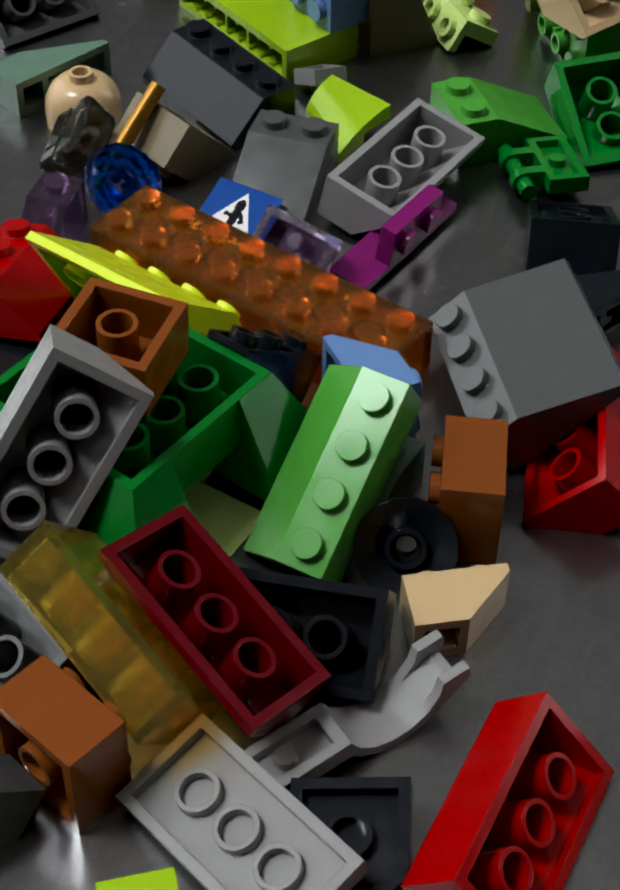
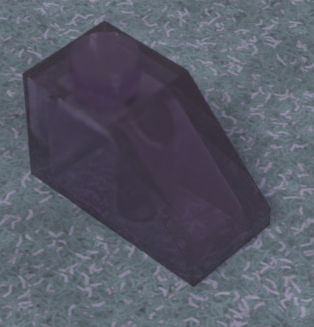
(58, 203)
(298, 237)

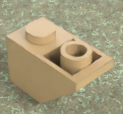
(453, 602)

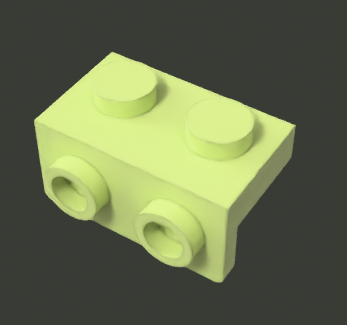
(458, 19)

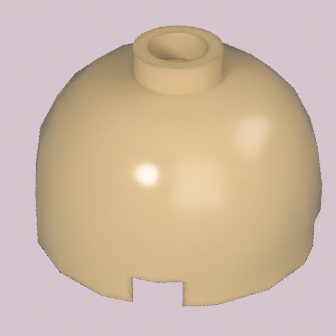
(75, 85)

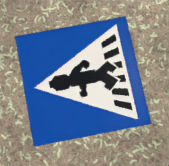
(238, 204)

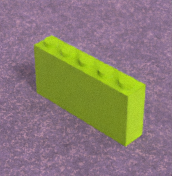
(276, 32)

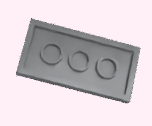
(235, 819)

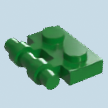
(545, 163)

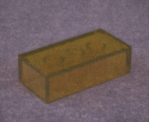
(107, 633)

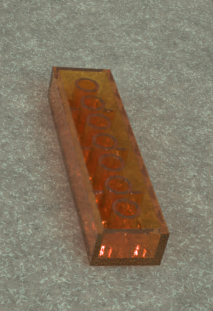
(257, 278)

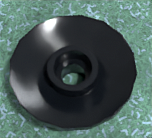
(376, 549)

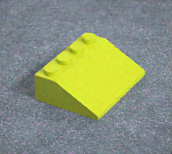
(78, 261)

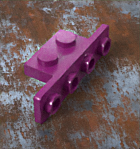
(386, 247)

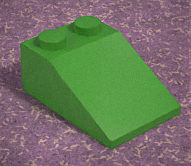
(493, 112)

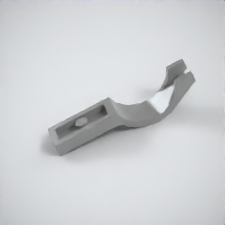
(331, 735)

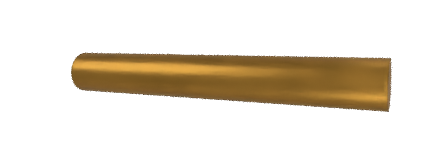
(140, 113)

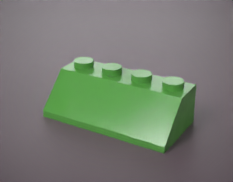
(334, 471)

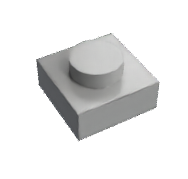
(316, 74)

